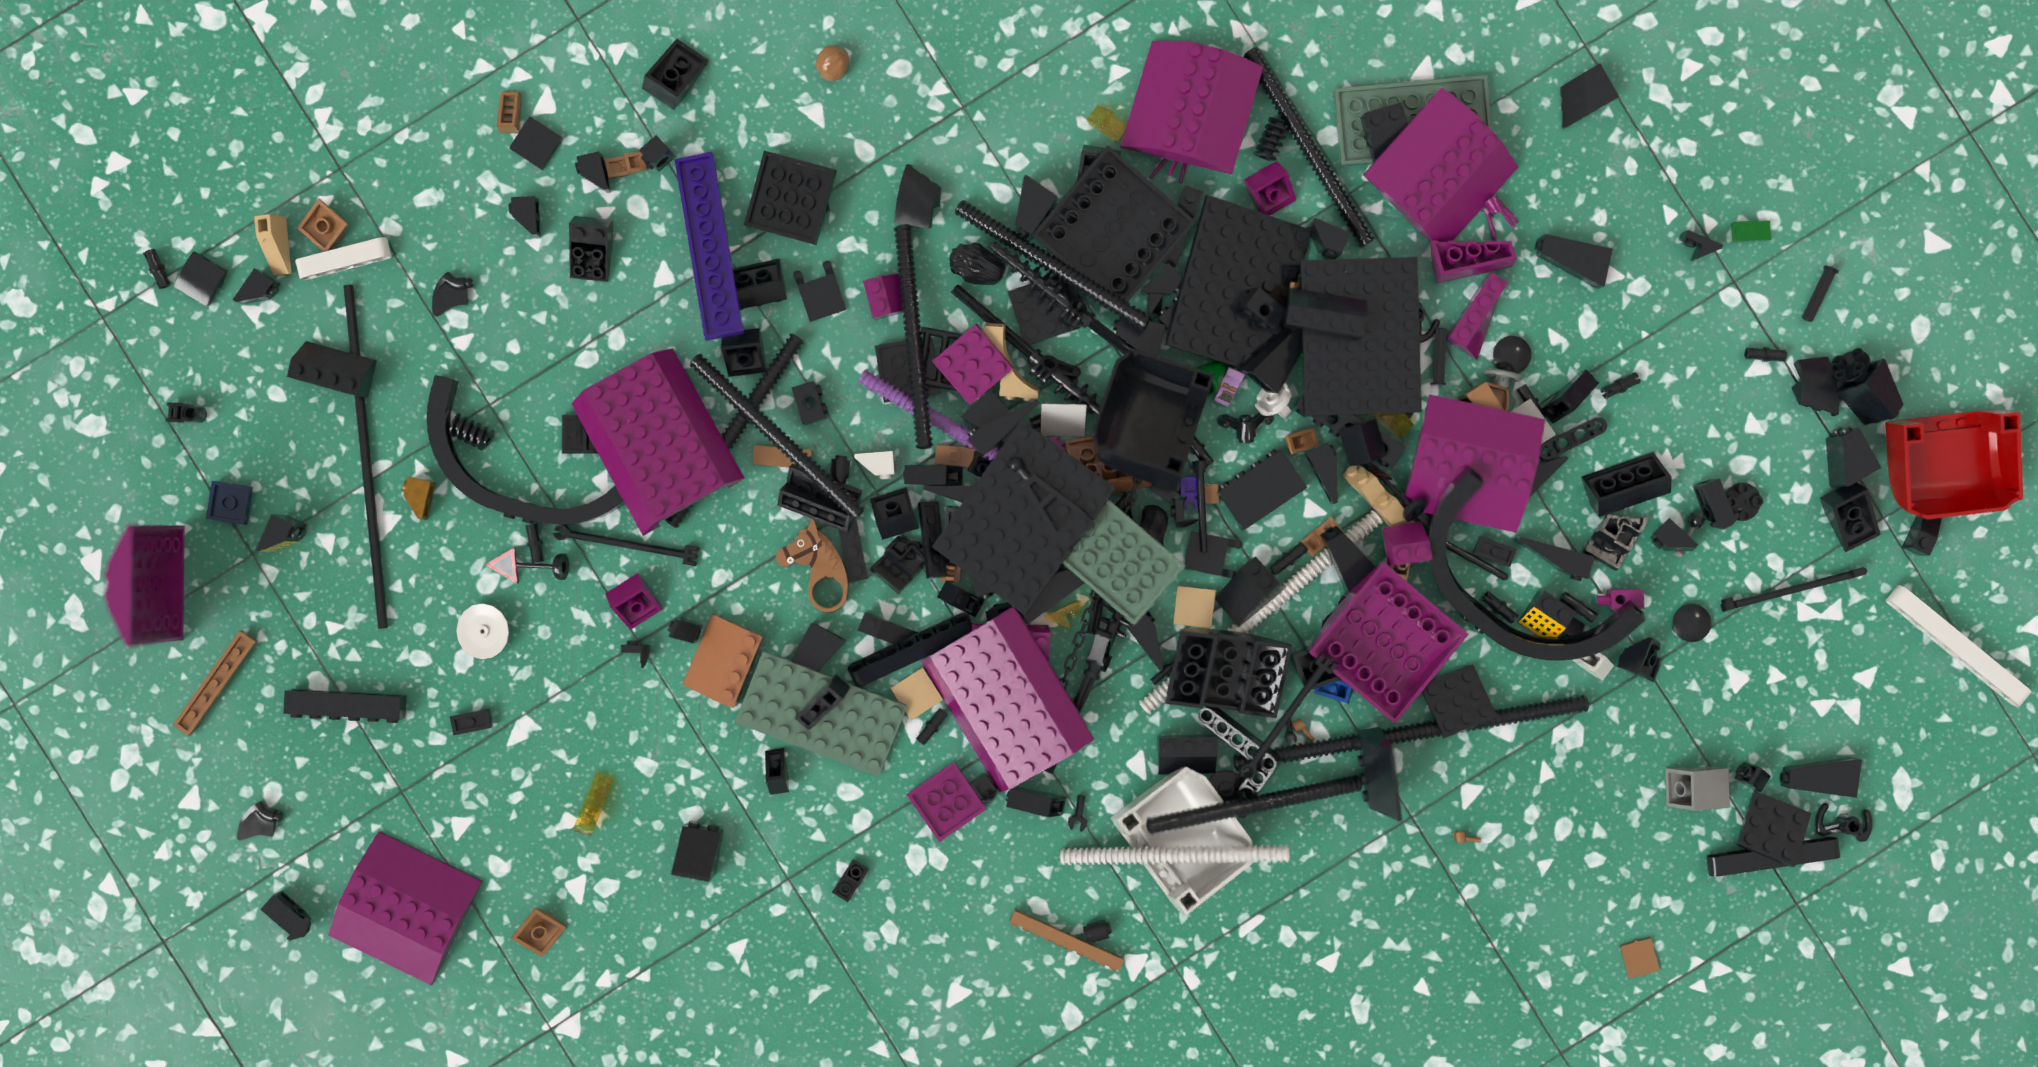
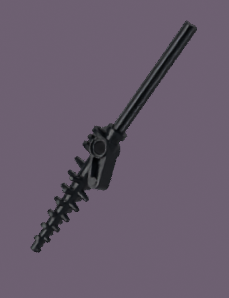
(1063, 296)
(1058, 371)
(1098, 659)

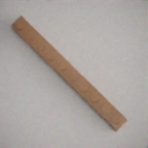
(1066, 939)

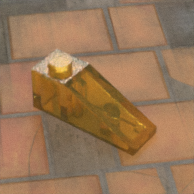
(593, 804)

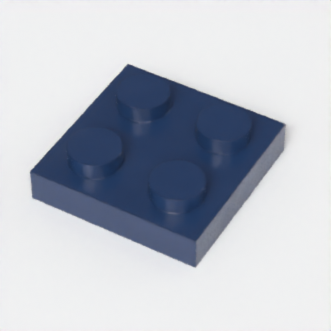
(229, 502)

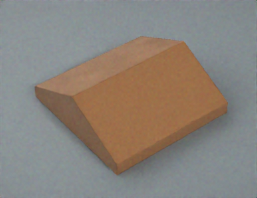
(323, 226)
(539, 931)

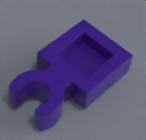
(1189, 489)

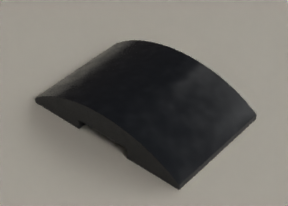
(1228, 671)

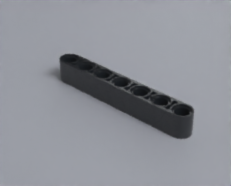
(909, 650)
(1748, 861)

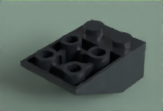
(590, 248)

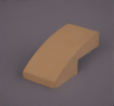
(625, 165)
(1313, 541)

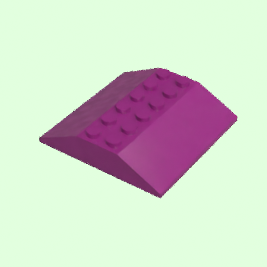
(1192, 105)
(1442, 168)
(1493, 443)
(147, 584)
(1387, 641)
(403, 907)

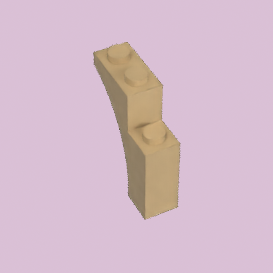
(1012, 384)
(1374, 493)

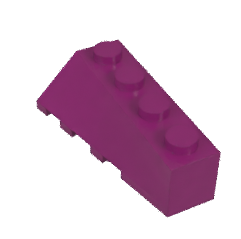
(1464, 259)
(1475, 319)

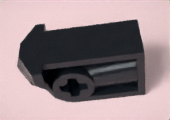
(1715, 504)
(288, 915)

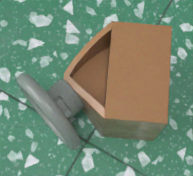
(1489, 394)

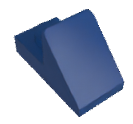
(1336, 690)

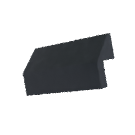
(807, 499)

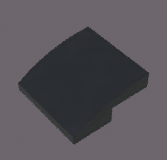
(200, 278)
(574, 437)

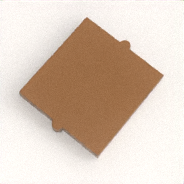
(1639, 957)

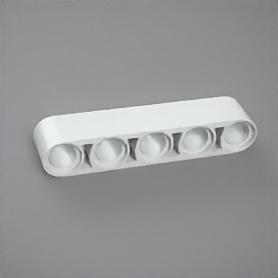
(343, 258)

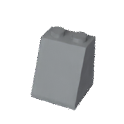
(1697, 787)

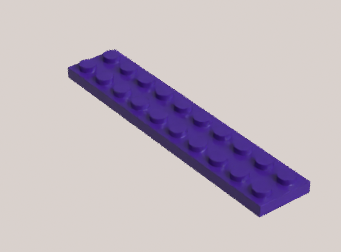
(709, 246)

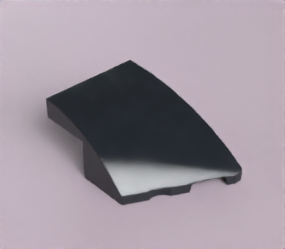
(1586, 95)
(916, 199)
(1817, 385)
(1614, 539)
(899, 563)

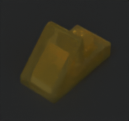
(1107, 123)
(1396, 422)
(1059, 616)

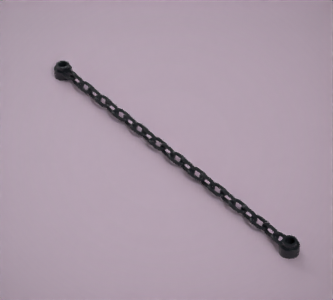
(1094, 599)

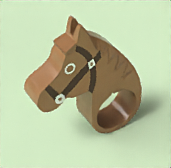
(817, 551)

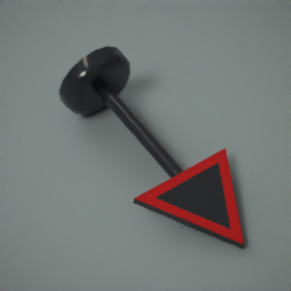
(1413, 508)
(507, 565)

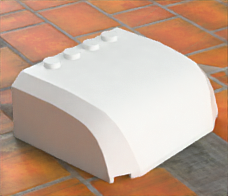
(1185, 883)

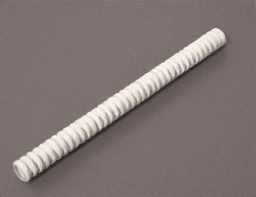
(1175, 855)

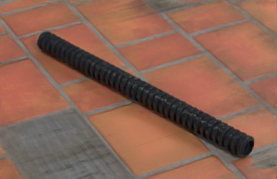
(1310, 150)
(1054, 265)
(913, 337)
(757, 396)
(776, 436)
(1253, 804)

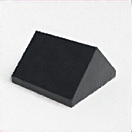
(1362, 442)

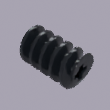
(1271, 139)
(469, 433)

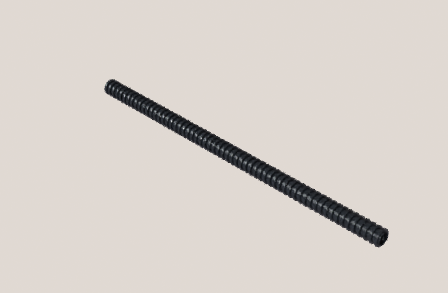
(1425, 730)

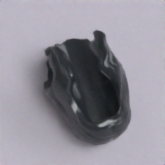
(976, 264)
(1154, 522)

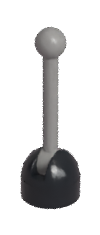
(1695, 522)

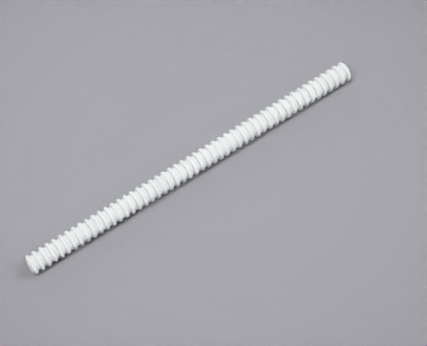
(1289, 588)

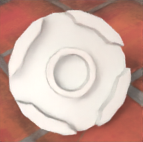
(1274, 403)

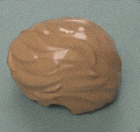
(832, 62)

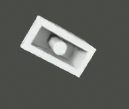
(878, 463)
(1596, 665)

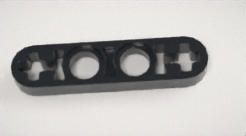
(1571, 438)

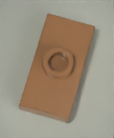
(953, 456)

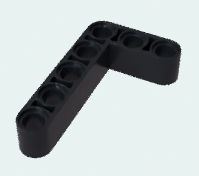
(1244, 747)

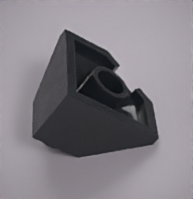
(1641, 659)

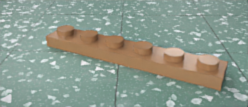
(215, 683)

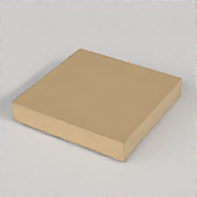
(1194, 607)
(917, 693)

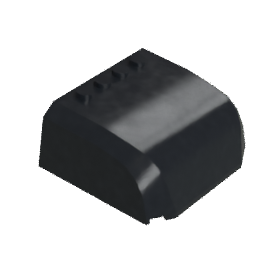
(1150, 417)

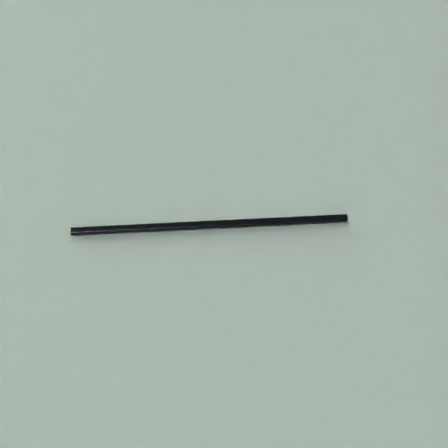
(366, 468)

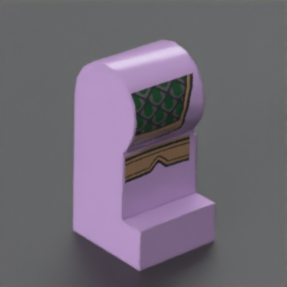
(1228, 386)

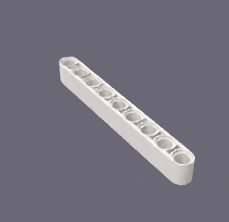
(1958, 646)

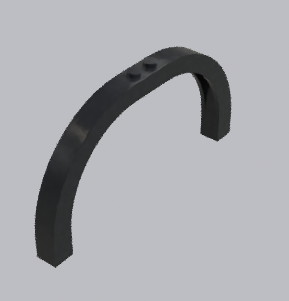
(438, 429)
(1546, 648)

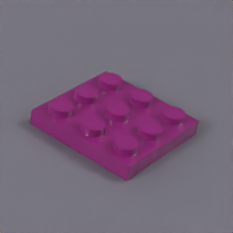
(973, 364)
(946, 801)

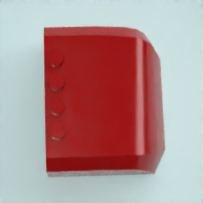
(1956, 462)

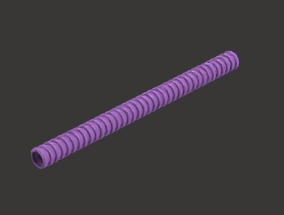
(904, 400)

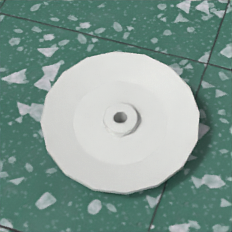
(482, 631)

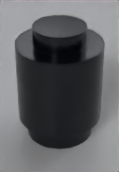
(840, 468)
(1097, 931)

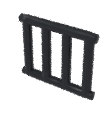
(946, 336)

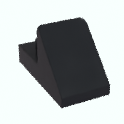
(1703, 245)

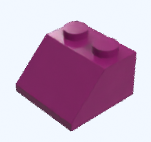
(1270, 188)
(884, 295)
(1406, 544)
(633, 601)

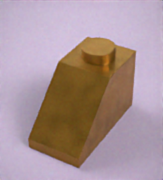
(419, 496)

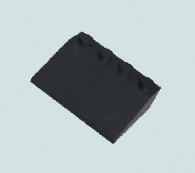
(1378, 772)

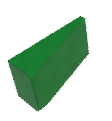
(1750, 231)

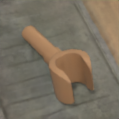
(1299, 725)
(1459, 836)

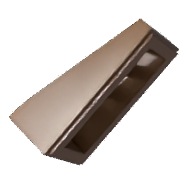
(506, 124)

